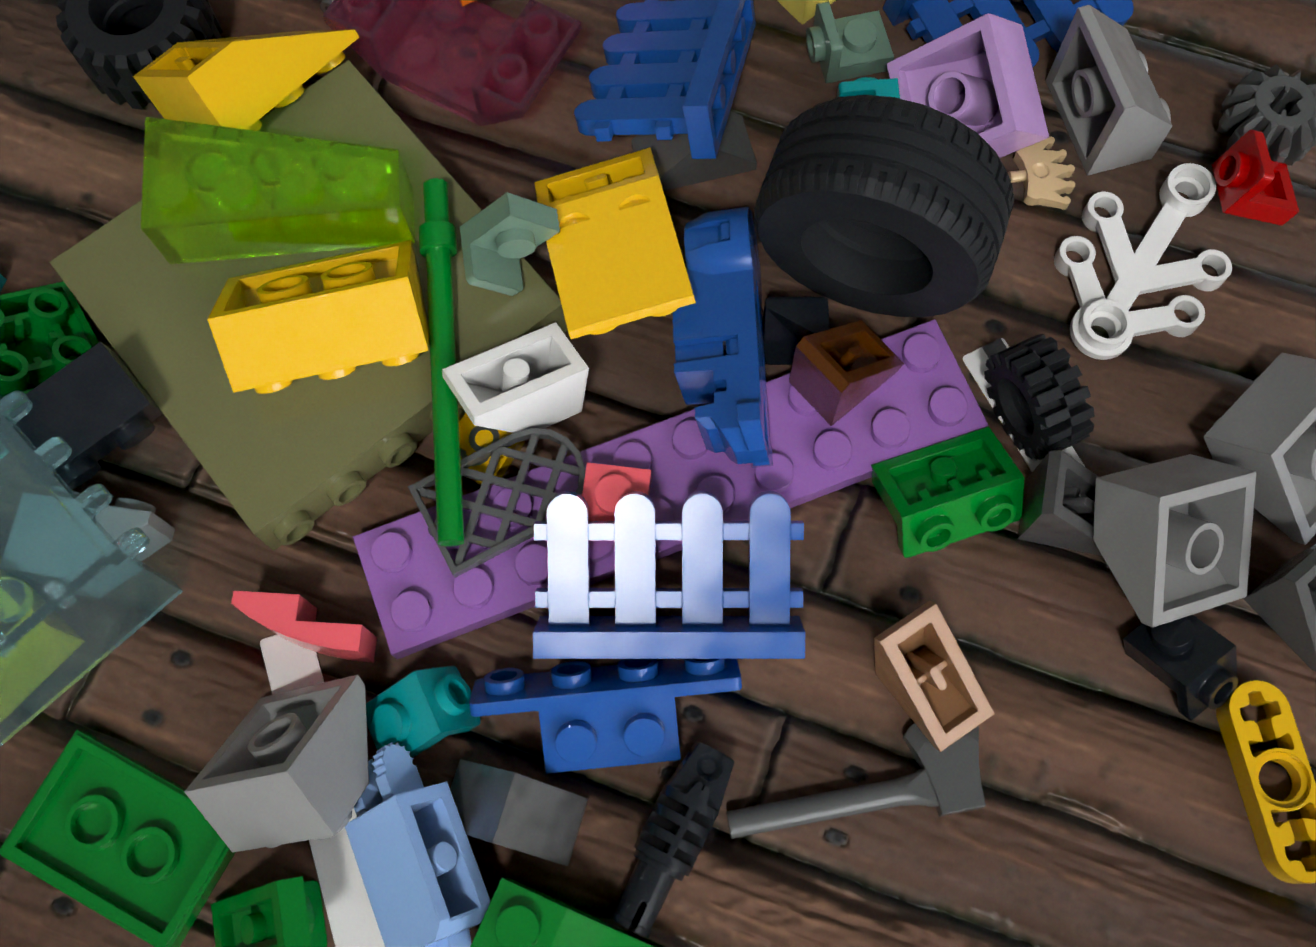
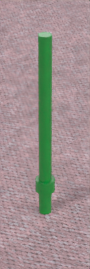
(438, 245)

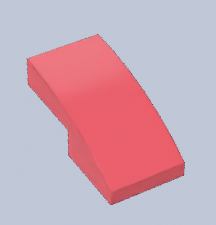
(295, 619)

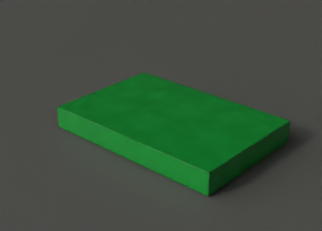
(120, 842)

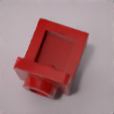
(1254, 184)

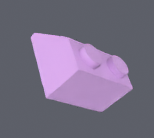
(980, 79)

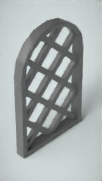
(495, 450)

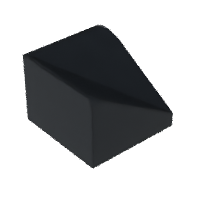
(787, 322)

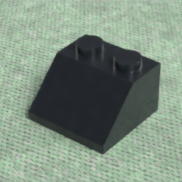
(93, 408)

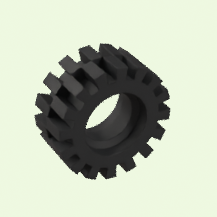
(1039, 396)

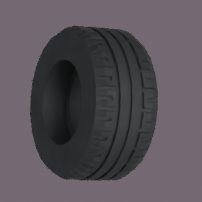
(885, 206)

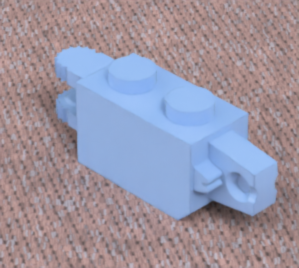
(415, 857)

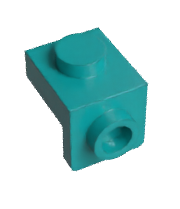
(421, 710)

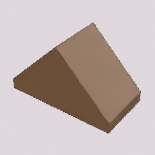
(930, 676)

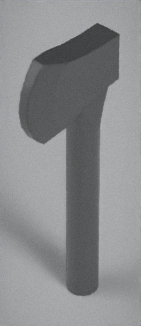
(945, 781)

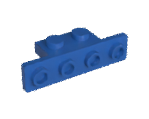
(604, 712)

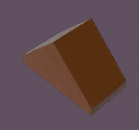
(841, 368)

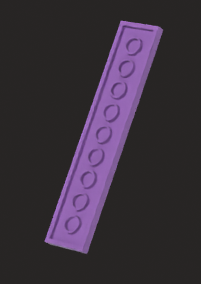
(912, 410)

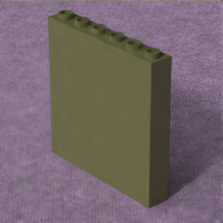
(318, 440)

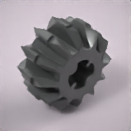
(1277, 107)

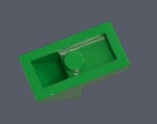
(272, 916)

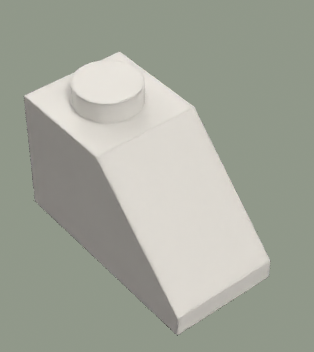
(521, 382)

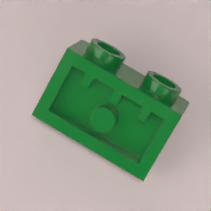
(950, 491)

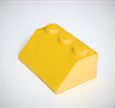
(321, 318)

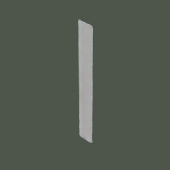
(337, 870)

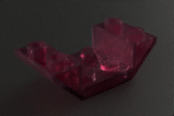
(457, 55)

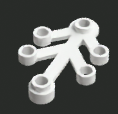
(1138, 271)

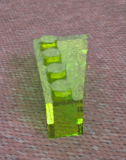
(267, 194)

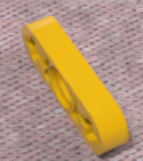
(1278, 725)

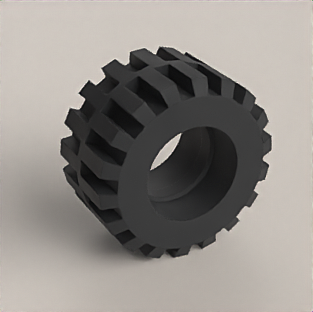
(110, 50)

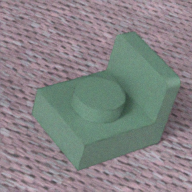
(848, 45)
(500, 237)

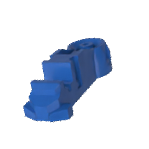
(722, 337)

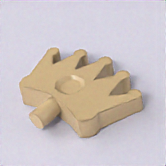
(1043, 175)

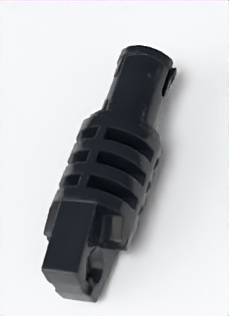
(673, 835)

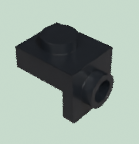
(1188, 660)

